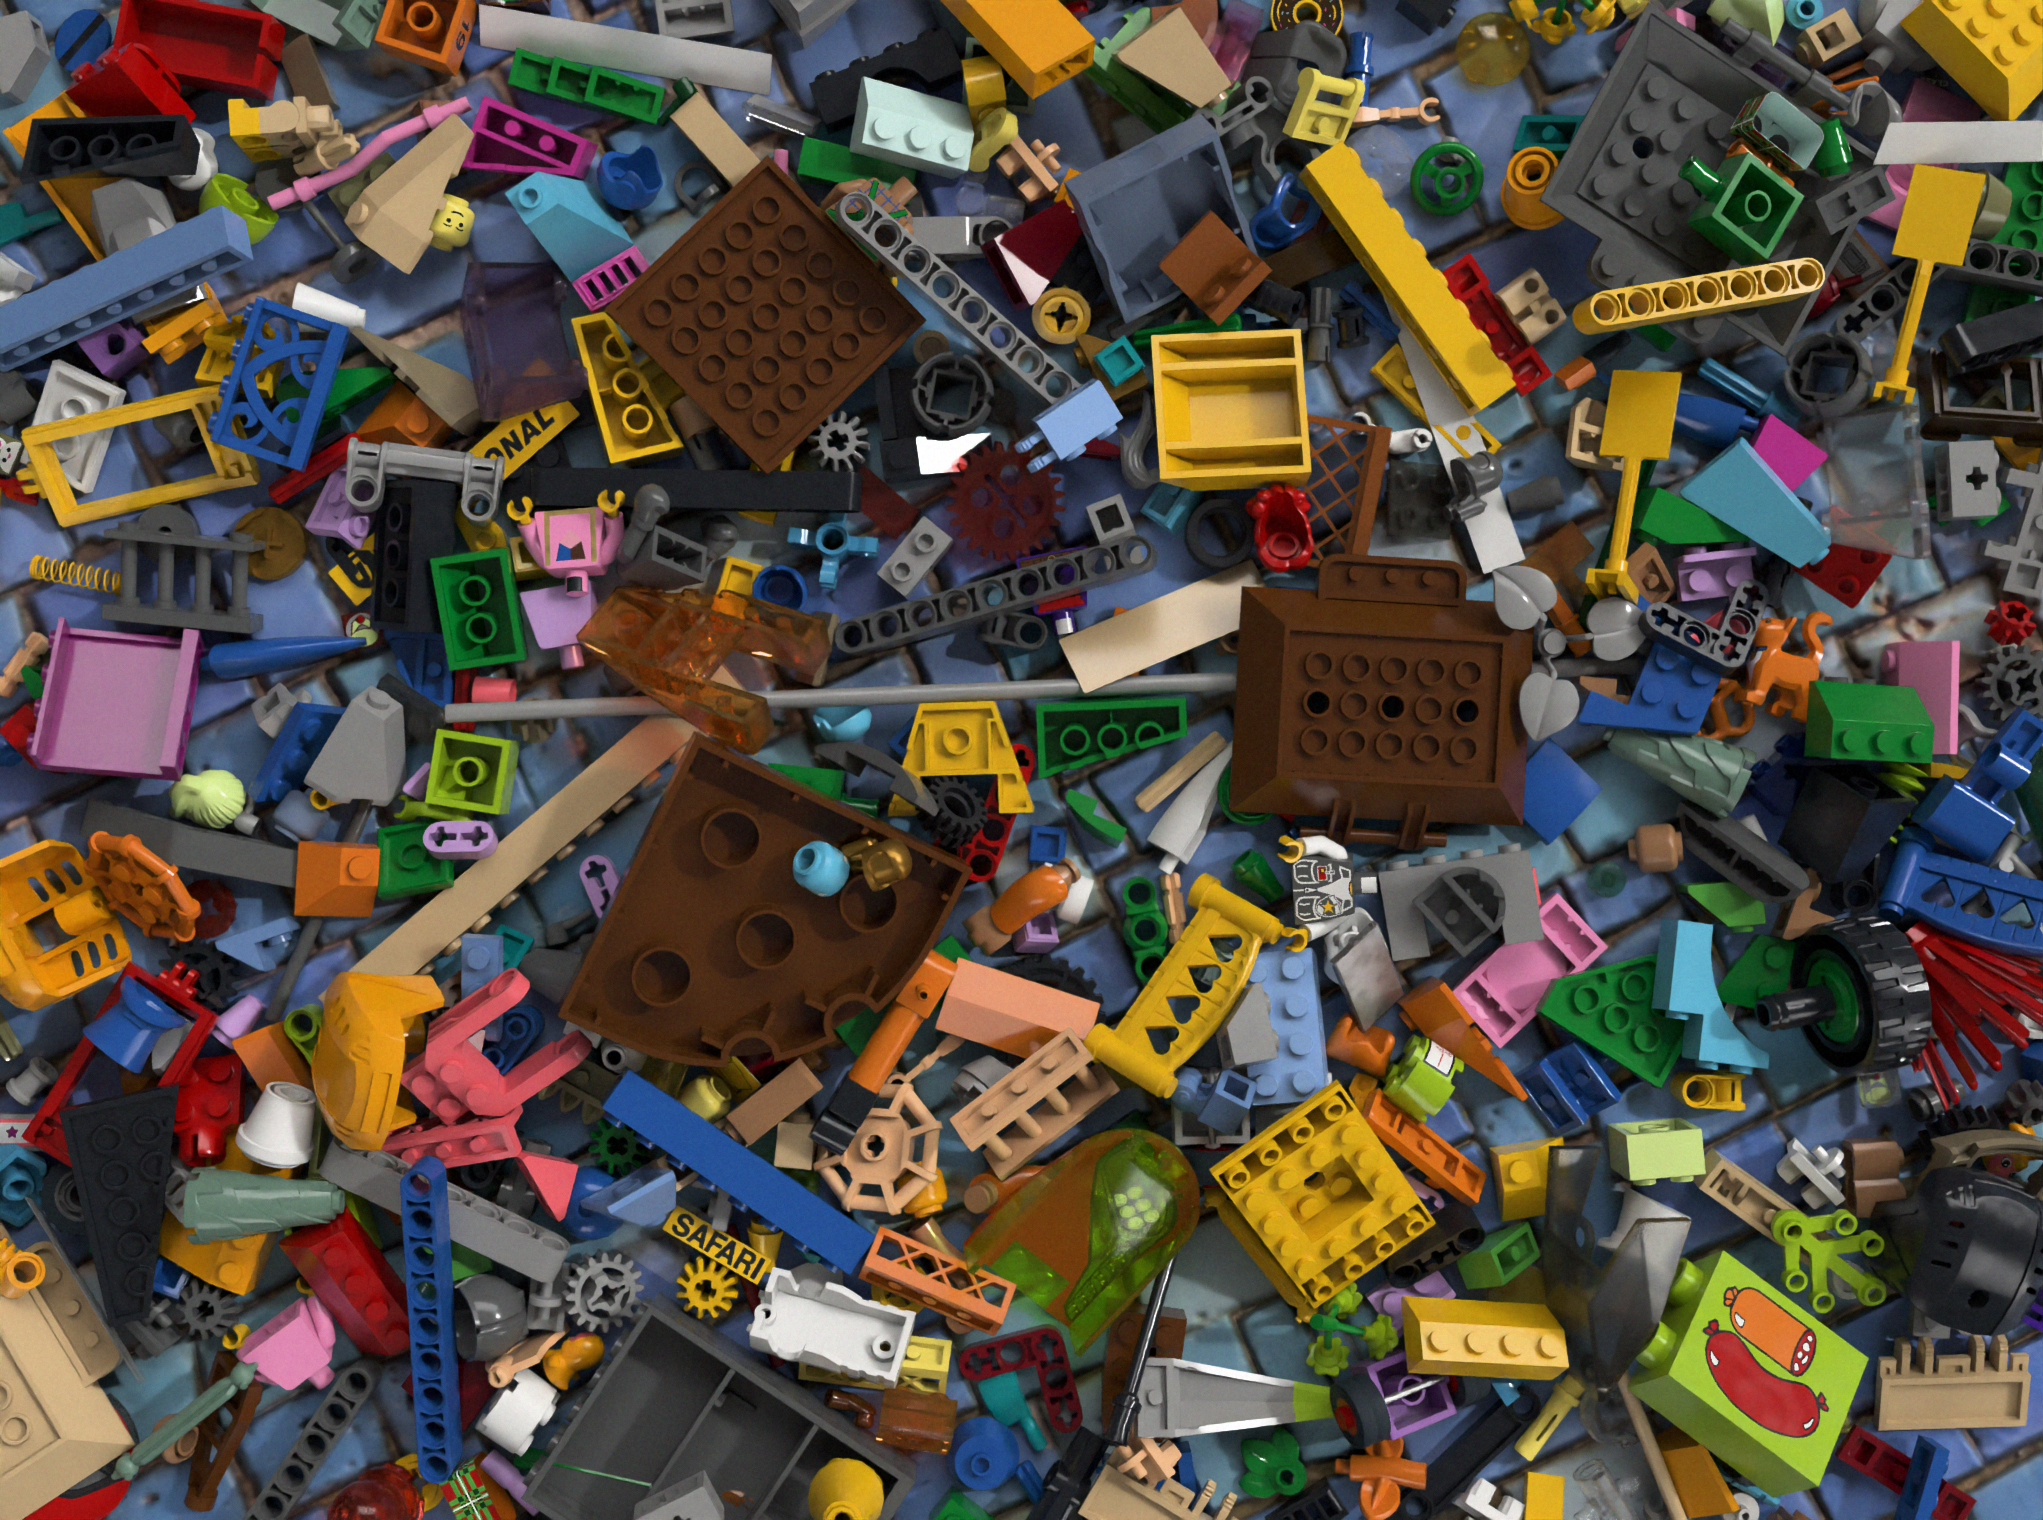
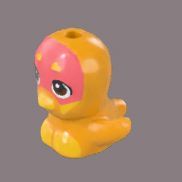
(2010, 1164)
(575, 1354)

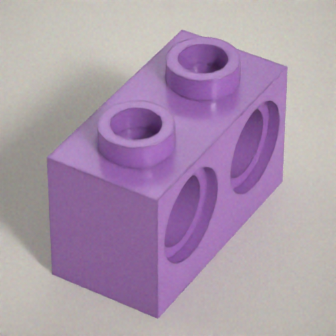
(100, 347)

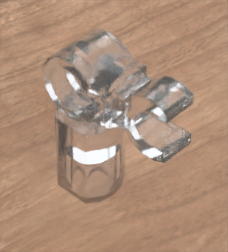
(973, 203)

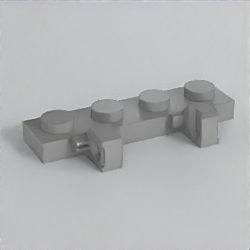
(2022, 553)

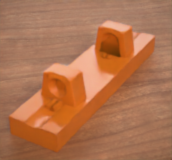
(1424, 1149)

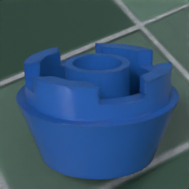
(982, 1454)

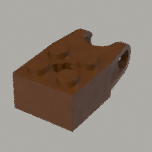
(1121, 1343)

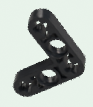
(1712, 640)

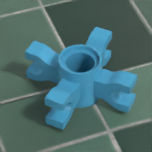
(860, 546)

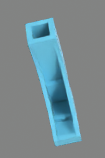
(1688, 993)

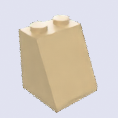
(1175, 60)

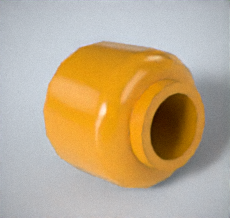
(927, 1201)

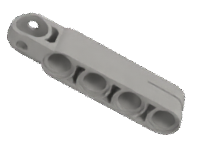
(956, 236)

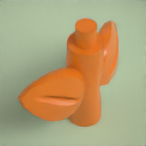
(1380, 1473)

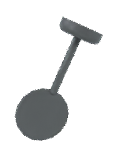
(352, 259)

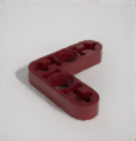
(1031, 1356)

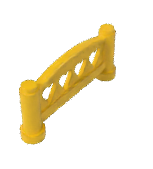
(1218, 916)

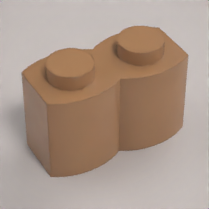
(1871, 1173)

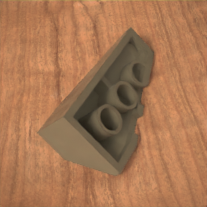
(438, 386)

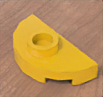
(482, 537)

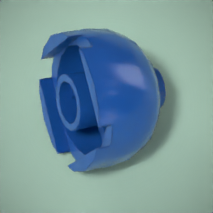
(583, 1222)

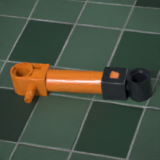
(862, 1084)

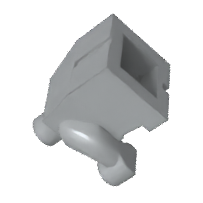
(274, 709)

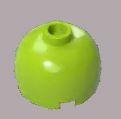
(231, 193)

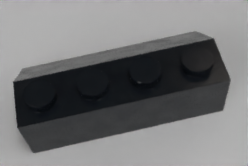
(409, 531)

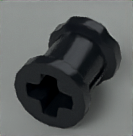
(1350, 326)

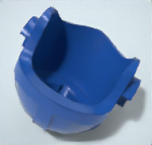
(630, 179)

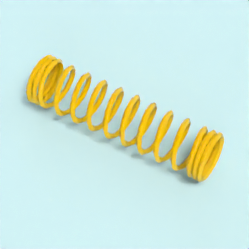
(37, 575)

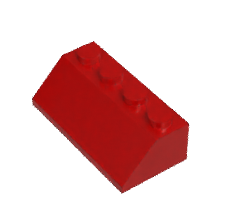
(353, 1282)

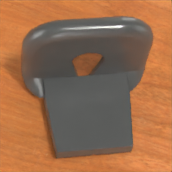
(1278, 52)

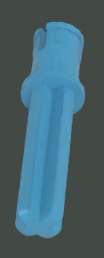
(1747, 393)

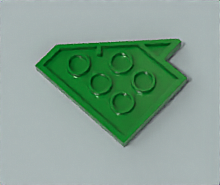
(1615, 1016)

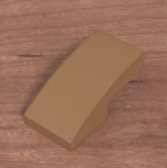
(1599, 685)

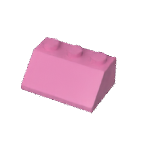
(1934, 674)

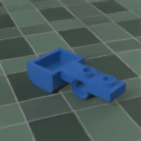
(1967, 811)

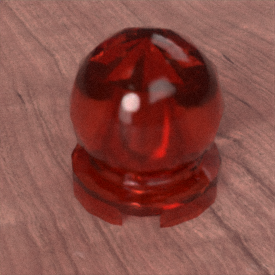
(379, 1495)

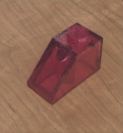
(1235, 37)

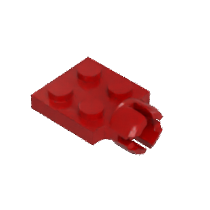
(209, 1108)

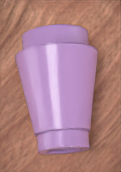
(238, 1020)

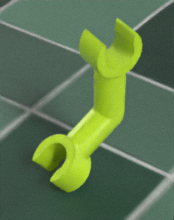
(419, 808)

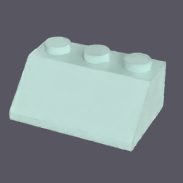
(912, 129)

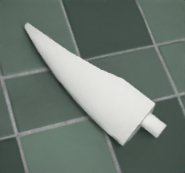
(1189, 815)

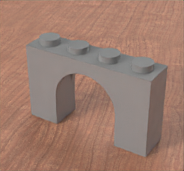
(1403, 883)

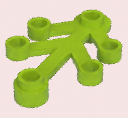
(1824, 1254)

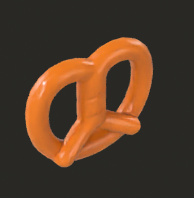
(1719, 714)

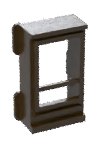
(1948, 422)

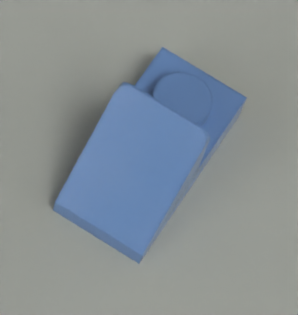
(252, 944)

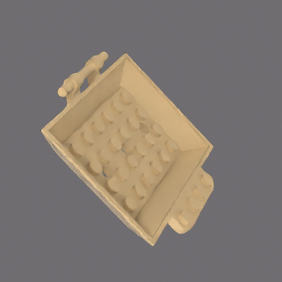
(51, 1405)

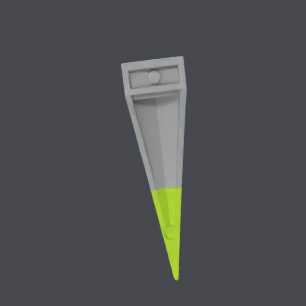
(1200, 1399)

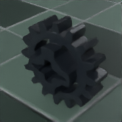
(212, 969)
(1955, 1122)

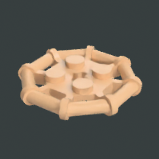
(892, 1161)

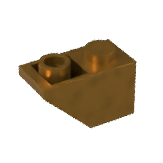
(1088, 347)

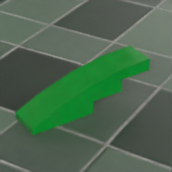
(585, 87)

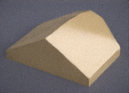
(1585, 437)

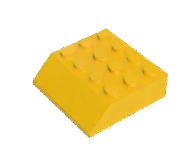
(1985, 48)
(1231, 409)

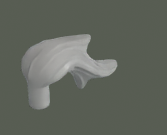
(1133, 449)

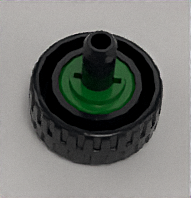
(1854, 996)

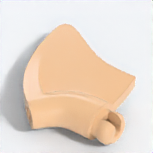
(521, 1356)

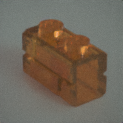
(916, 1420)

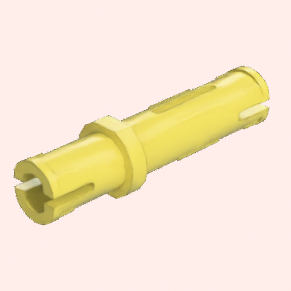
(1552, 1413)

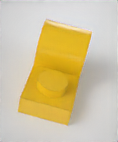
(983, 87)

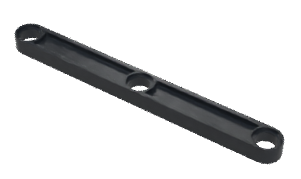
(1468, 1456)

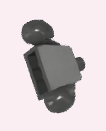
(663, 557)

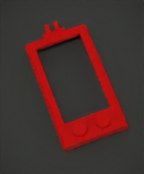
(46, 1126)

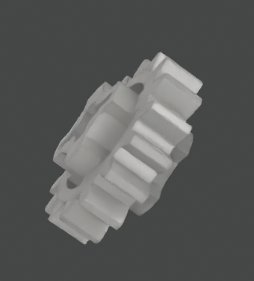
(587, 1294)

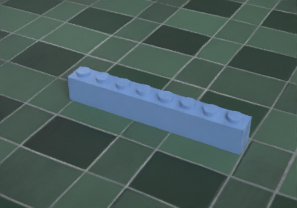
(122, 285)

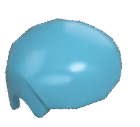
(842, 723)

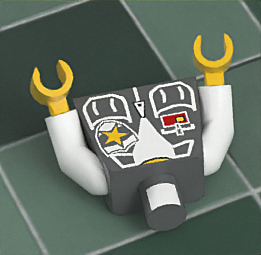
(1322, 887)

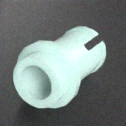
(1224, 953)

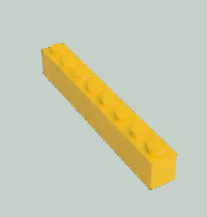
(1407, 278)

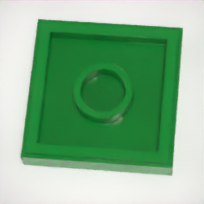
(407, 865)

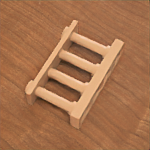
(1022, 1089)

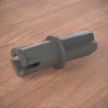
(1319, 327)

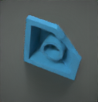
(19, 1178)

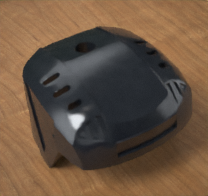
(1992, 1256)

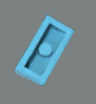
(1171, 506)

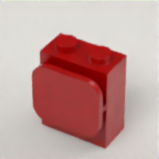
(127, 84)

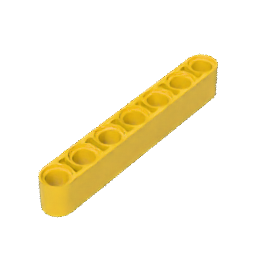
(1684, 301)

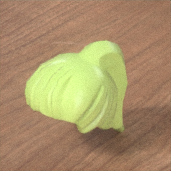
(208, 798)

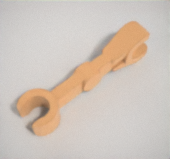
(1368, 116)
(947, 1044)

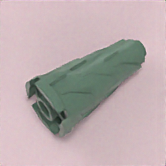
(1694, 766)
(245, 1204)

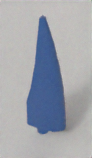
(1706, 418)
(273, 654)

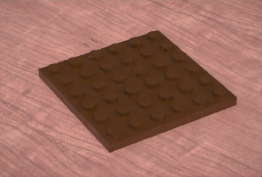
(765, 315)

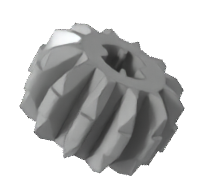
(846, 431)

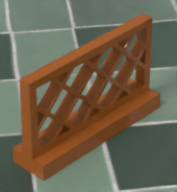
(1367, 490)

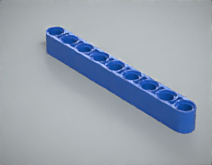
(434, 1304)

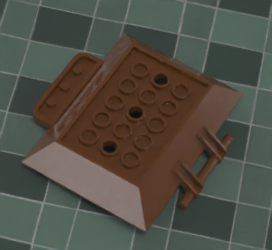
(1366, 636)

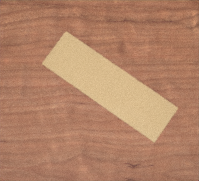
(1159, 628)

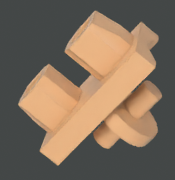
(1041, 182)
(1148, 1459)

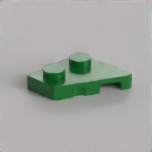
(1758, 971)

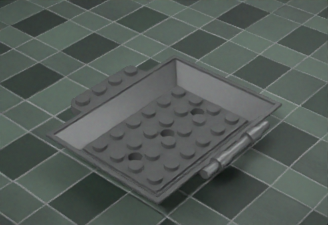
(1682, 103)

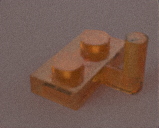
(1560, 555)

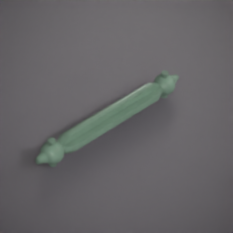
(184, 1421)

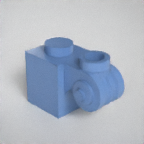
(1218, 1103)

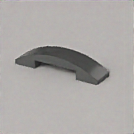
(854, 758)

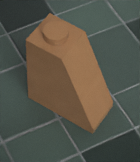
(772, 1102)

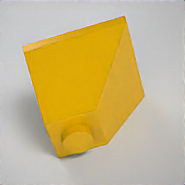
(1521, 1177)

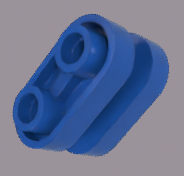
(520, 1031)

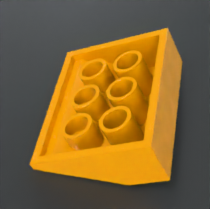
(231, 1263)

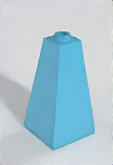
(569, 221)

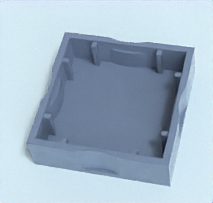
(1145, 203)

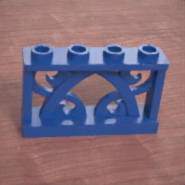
(325, 355)

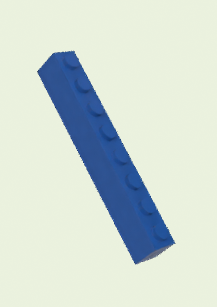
(736, 1170)

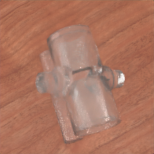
(1605, 1496)

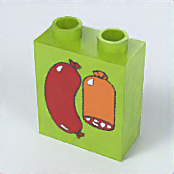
(1748, 1374)

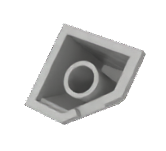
(363, 752)

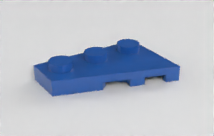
(295, 751)

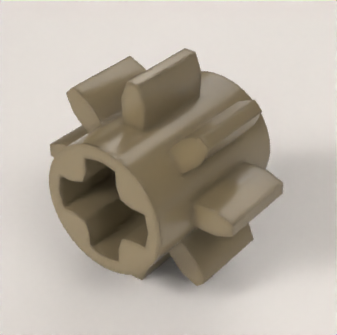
(534, 729)

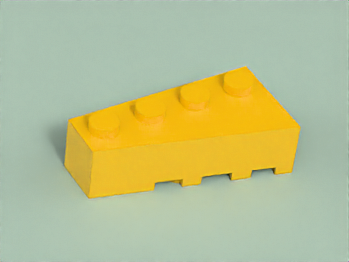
(625, 409)

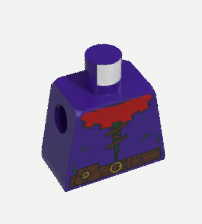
(1059, 609)

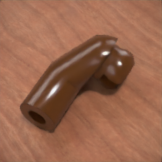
(852, 1403)

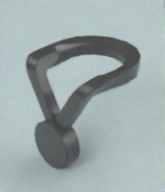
(707, 195)

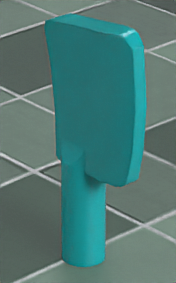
(17, 224)
(1009, 1405)

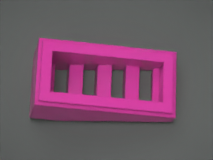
(595, 277)

